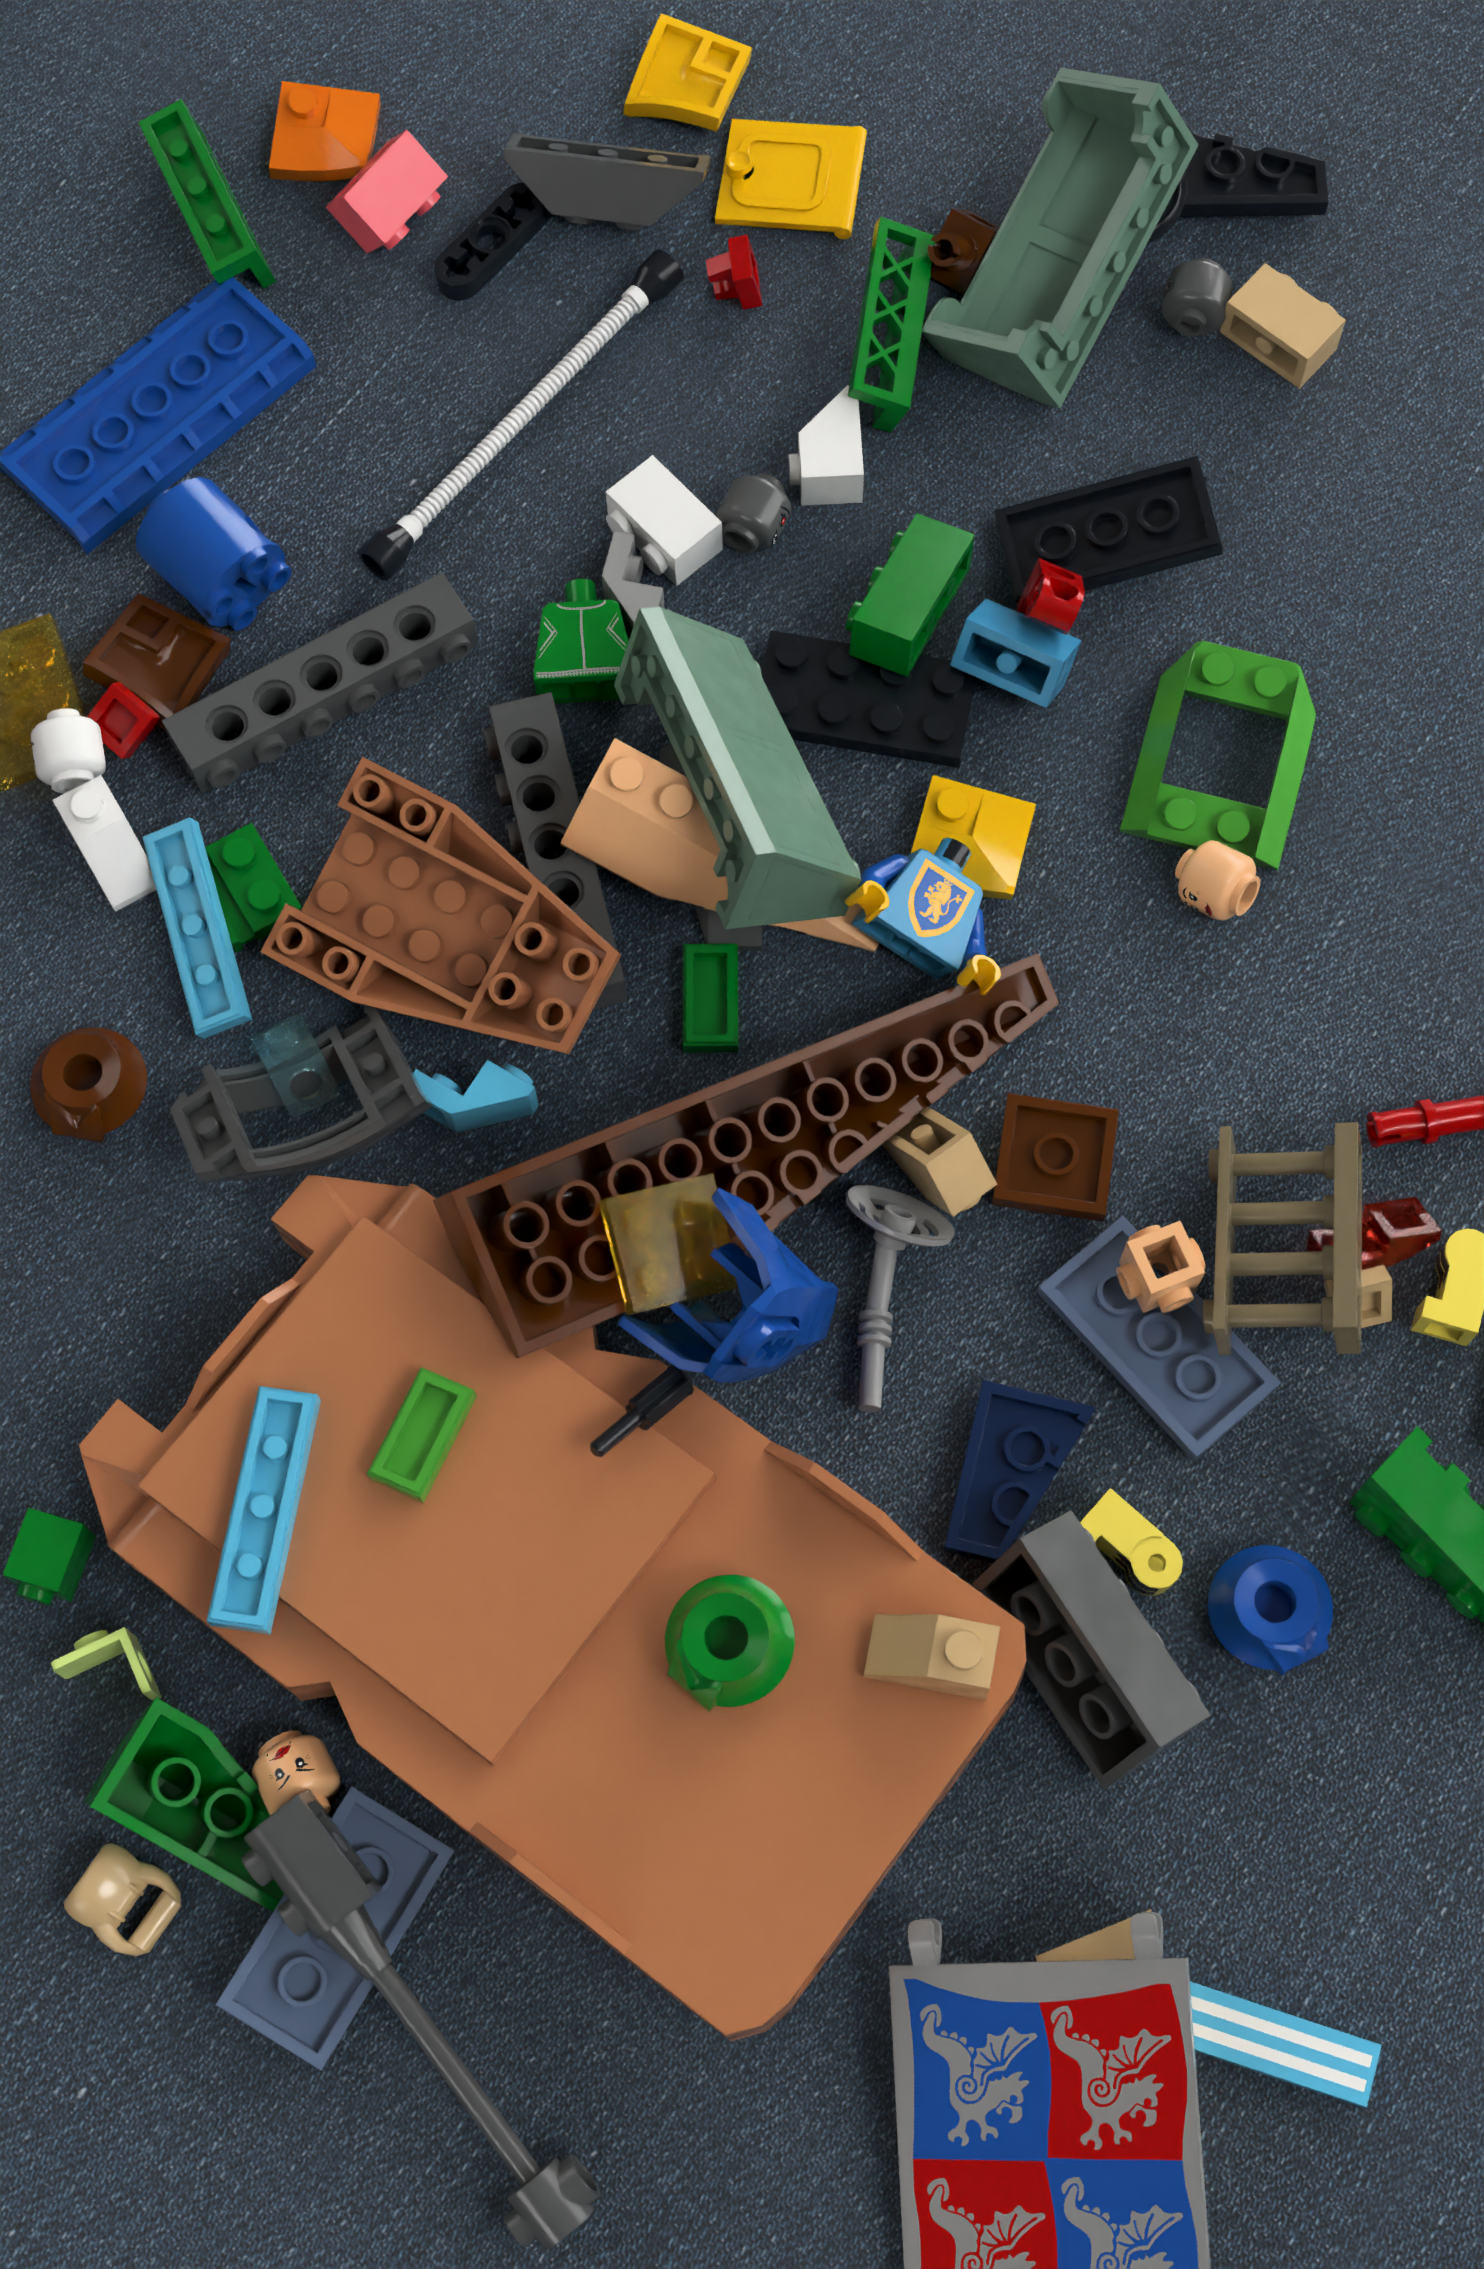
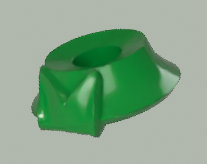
(729, 1641)

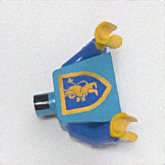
(927, 913)

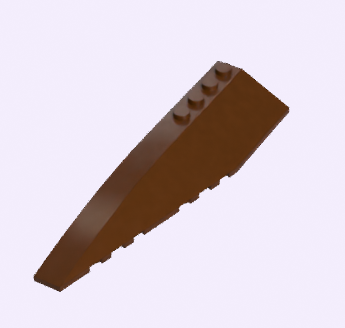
(767, 1135)

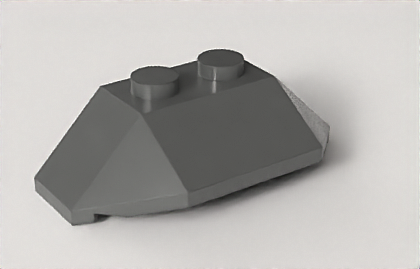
(604, 180)

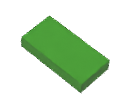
(421, 1434)

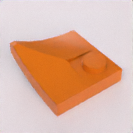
(322, 132)

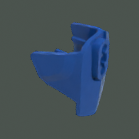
(780, 1316)

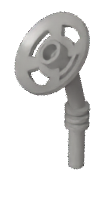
(892, 1232)

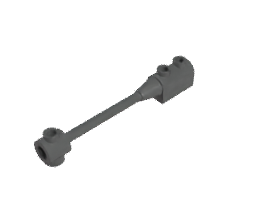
(327, 1895)

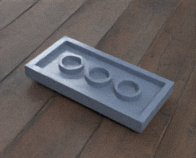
(1155, 1354)
(300, 1986)

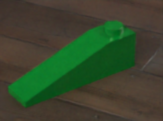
(186, 1796)

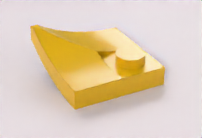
(687, 75)
(985, 822)

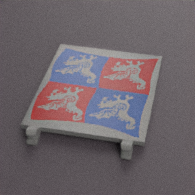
(1048, 2110)

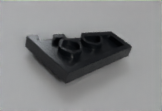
(1251, 182)

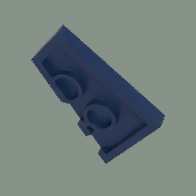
(1008, 1465)

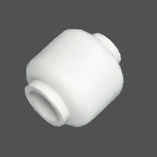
(67, 750)

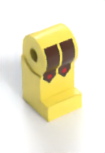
(1459, 1297)
(1134, 1544)

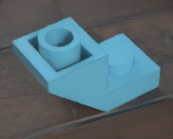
(491, 1098)

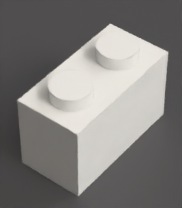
(668, 521)

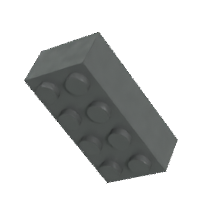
(1092, 1650)

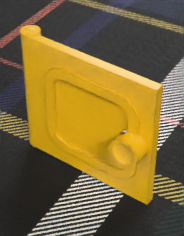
(799, 179)

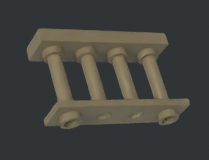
(1336, 1262)

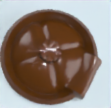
(88, 1083)

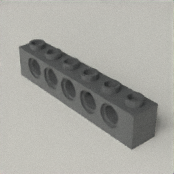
(334, 658)
(533, 728)

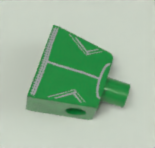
(580, 646)

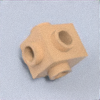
(1167, 1251)

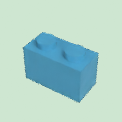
(1015, 653)

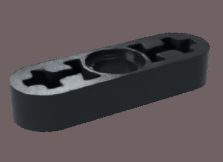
(488, 262)

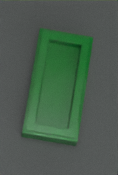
(710, 998)

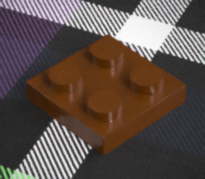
(1055, 1157)

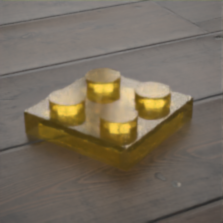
(665, 1243)

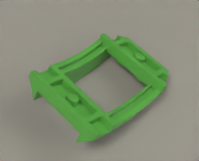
(1193, 817)

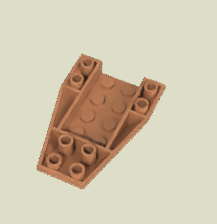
(441, 923)

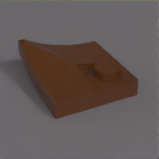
(157, 656)

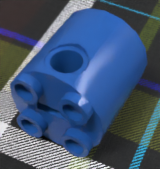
(211, 552)

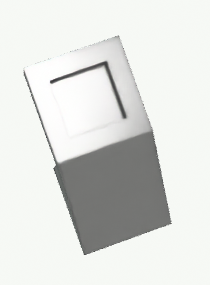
(622, 580)

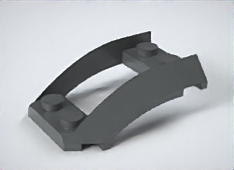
(363, 1053)

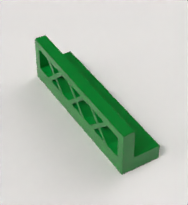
(204, 194)
(903, 320)

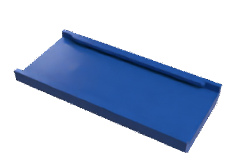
(157, 411)

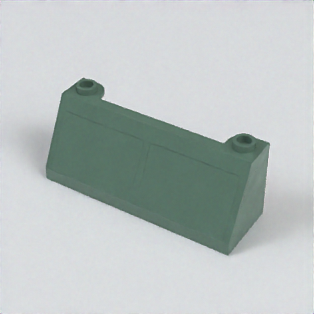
(1068, 236)
(744, 770)

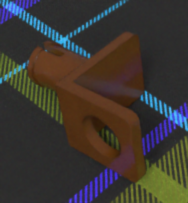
(960, 248)

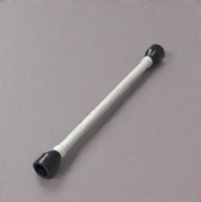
(391, 546)

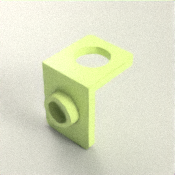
(100, 1647)

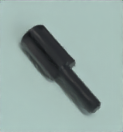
(646, 1408)

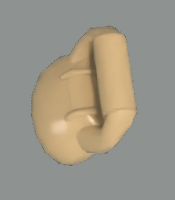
(110, 1891)

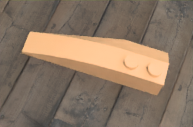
(653, 833)

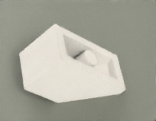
(830, 455)
(106, 842)

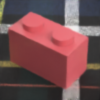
(388, 192)

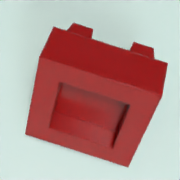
(736, 273)
(123, 720)

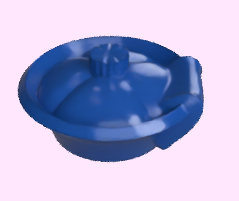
(1271, 1608)

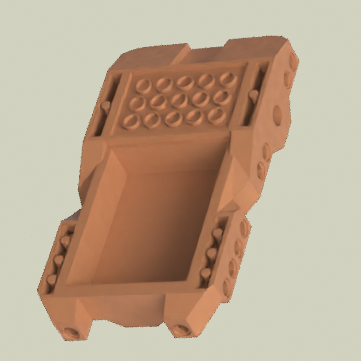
(520, 1614)

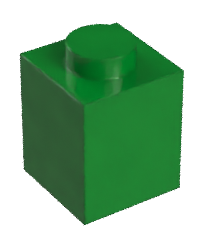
(48, 1557)

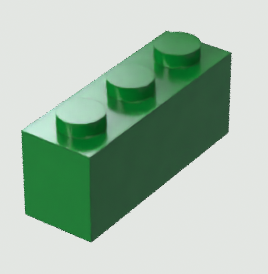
(909, 594)

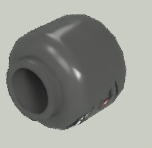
(1196, 297)
(753, 513)

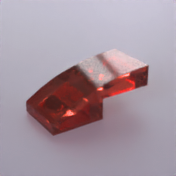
(1389, 1232)

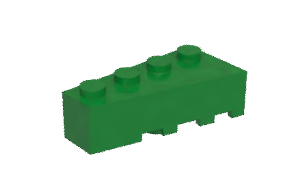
(1429, 1519)

